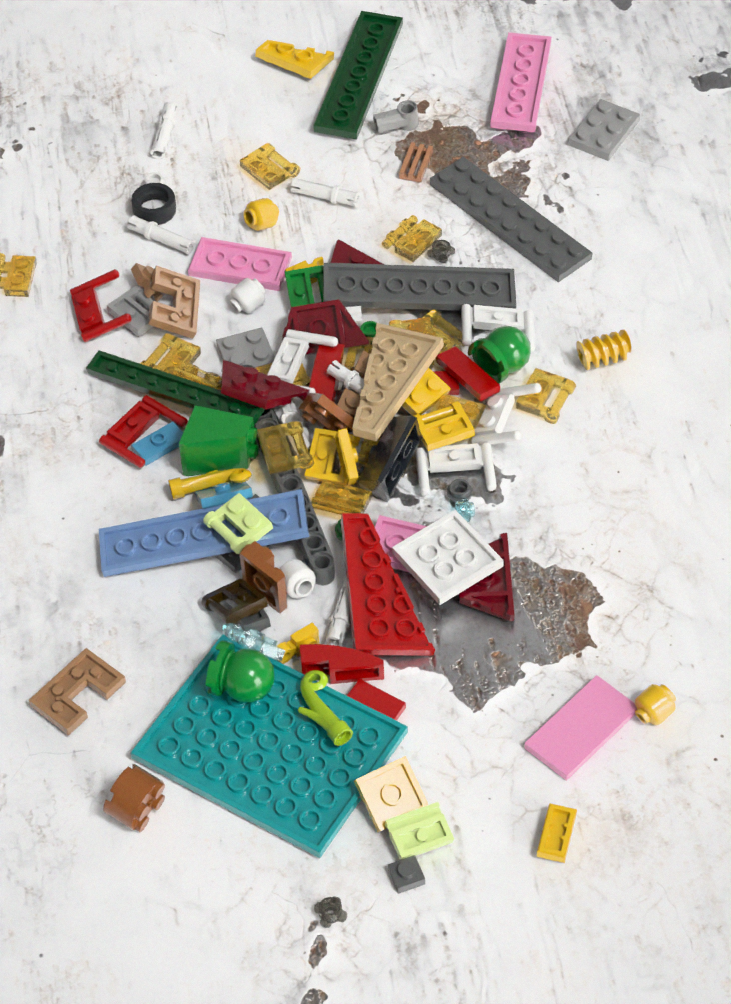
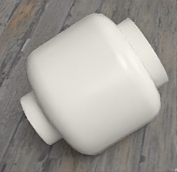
(248, 295)
(299, 578)

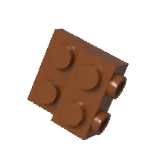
(325, 413)
(261, 574)

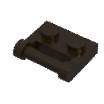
(239, 595)

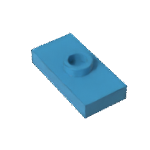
(158, 443)

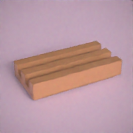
(419, 151)

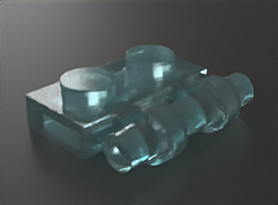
(253, 640)

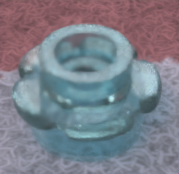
(465, 509)

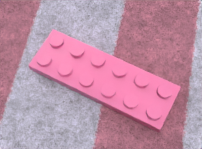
(521, 82)

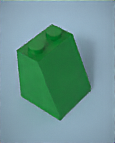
(217, 442)

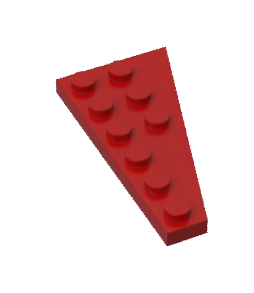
(378, 601)

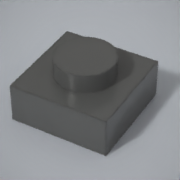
(257, 622)
(406, 874)

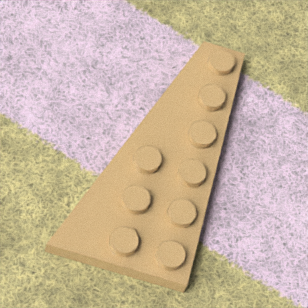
(391, 374)

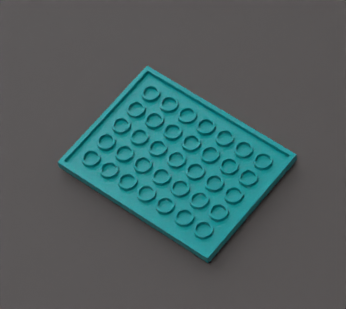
(267, 756)

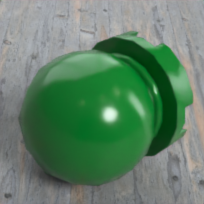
(501, 352)
(242, 674)

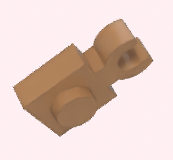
(143, 277)

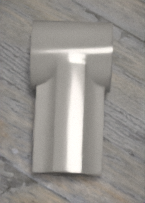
(403, 117)

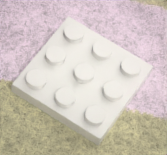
(447, 557)

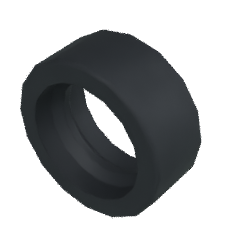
(154, 191)

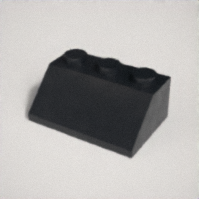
(390, 457)

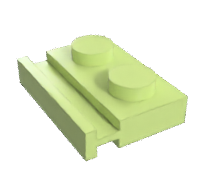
(419, 831)

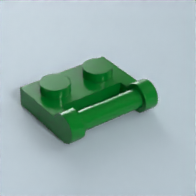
(300, 286)

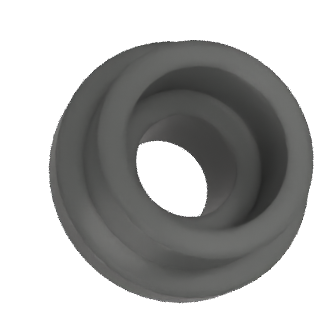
(459, 485)

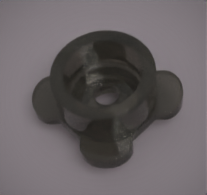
(441, 251)
(327, 904)

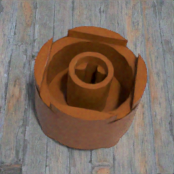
(134, 797)

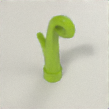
(336, 729)

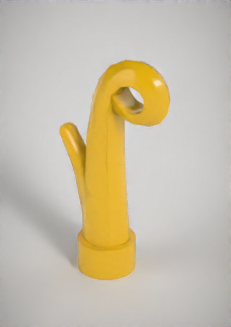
(180, 487)

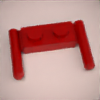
(89, 311)
(134, 424)

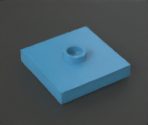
(222, 493)

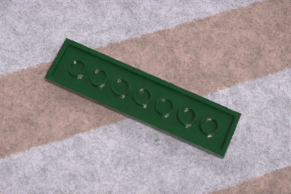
(358, 75)

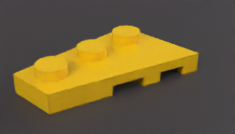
(303, 62)

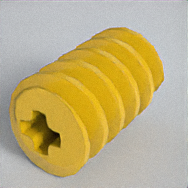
(603, 348)

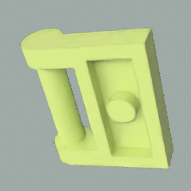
(243, 518)

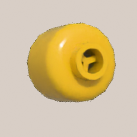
(261, 214)
(655, 704)

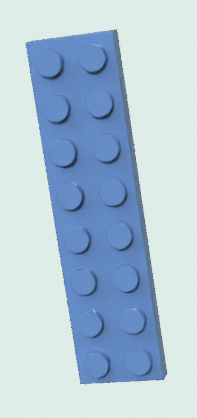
(187, 538)

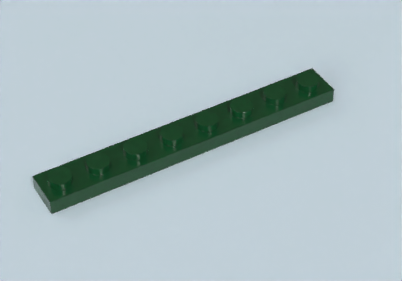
(166, 385)

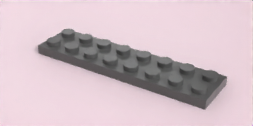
(511, 219)
(418, 286)

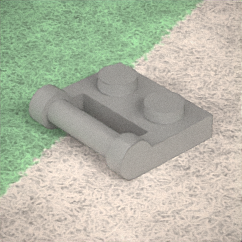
(126, 304)

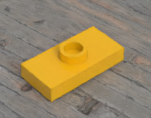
(347, 457)
(556, 833)

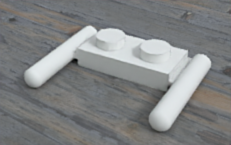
(493, 317)
(293, 352)
(496, 415)
(455, 458)

